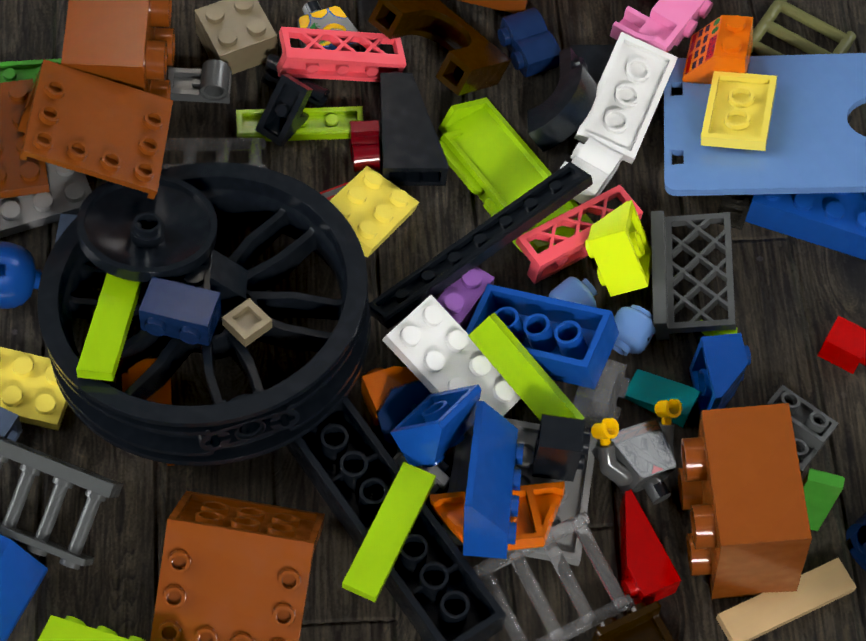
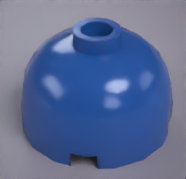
(17, 275)

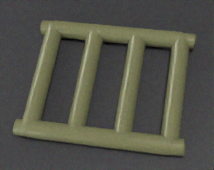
(768, 25)

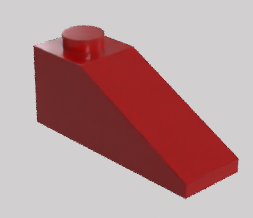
(644, 562)

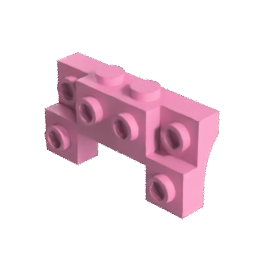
(667, 22)

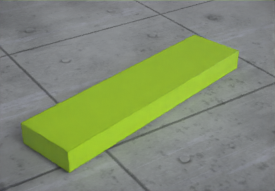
(322, 123)
(108, 329)
(521, 370)
(389, 532)

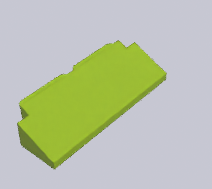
(495, 161)

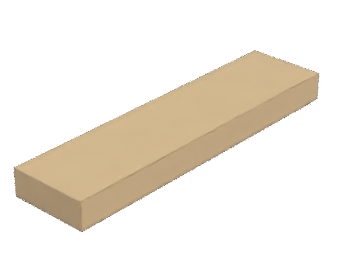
(776, 609)

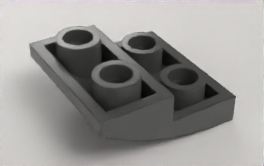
(809, 425)

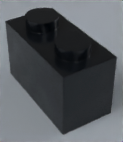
(560, 448)

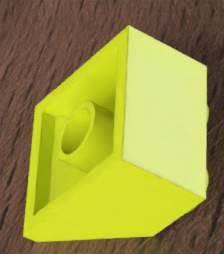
(620, 250)

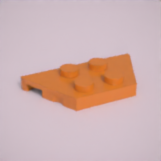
(535, 513)

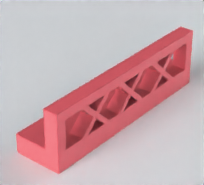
(344, 61)
(570, 249)

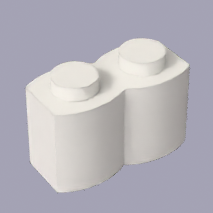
(597, 161)

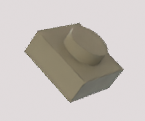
(247, 322)

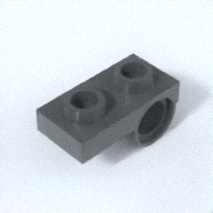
(207, 84)

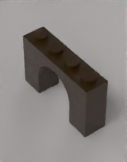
(471, 59)

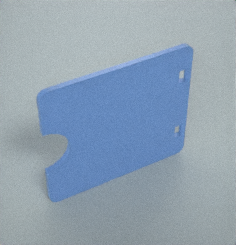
(807, 140)

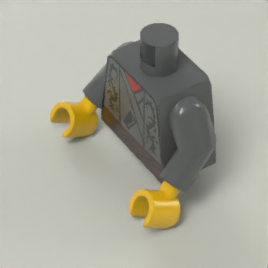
(639, 454)

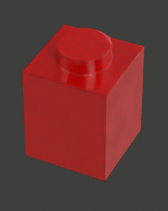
(845, 345)

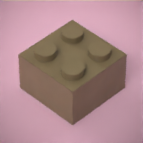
(236, 33)

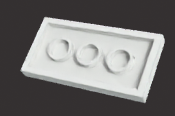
(627, 96)
(445, 356)

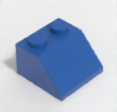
(719, 369)
(436, 425)

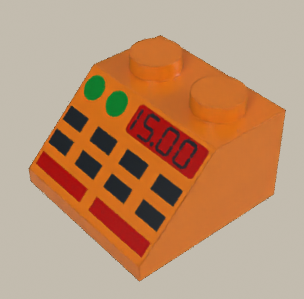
(719, 47)

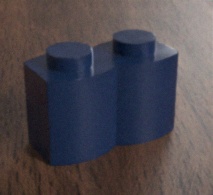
(529, 41)

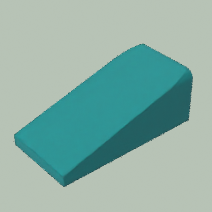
(648, 389)

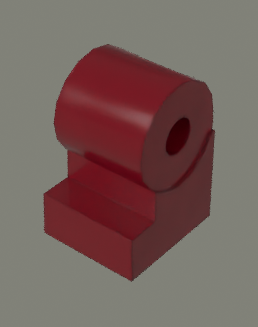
(364, 145)

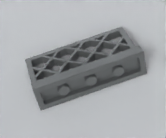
(664, 280)

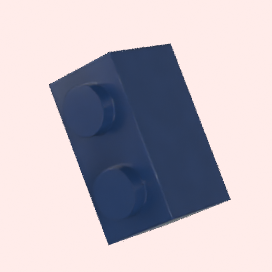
(180, 311)

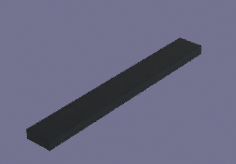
(479, 244)

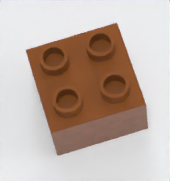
(122, 42)
(745, 501)

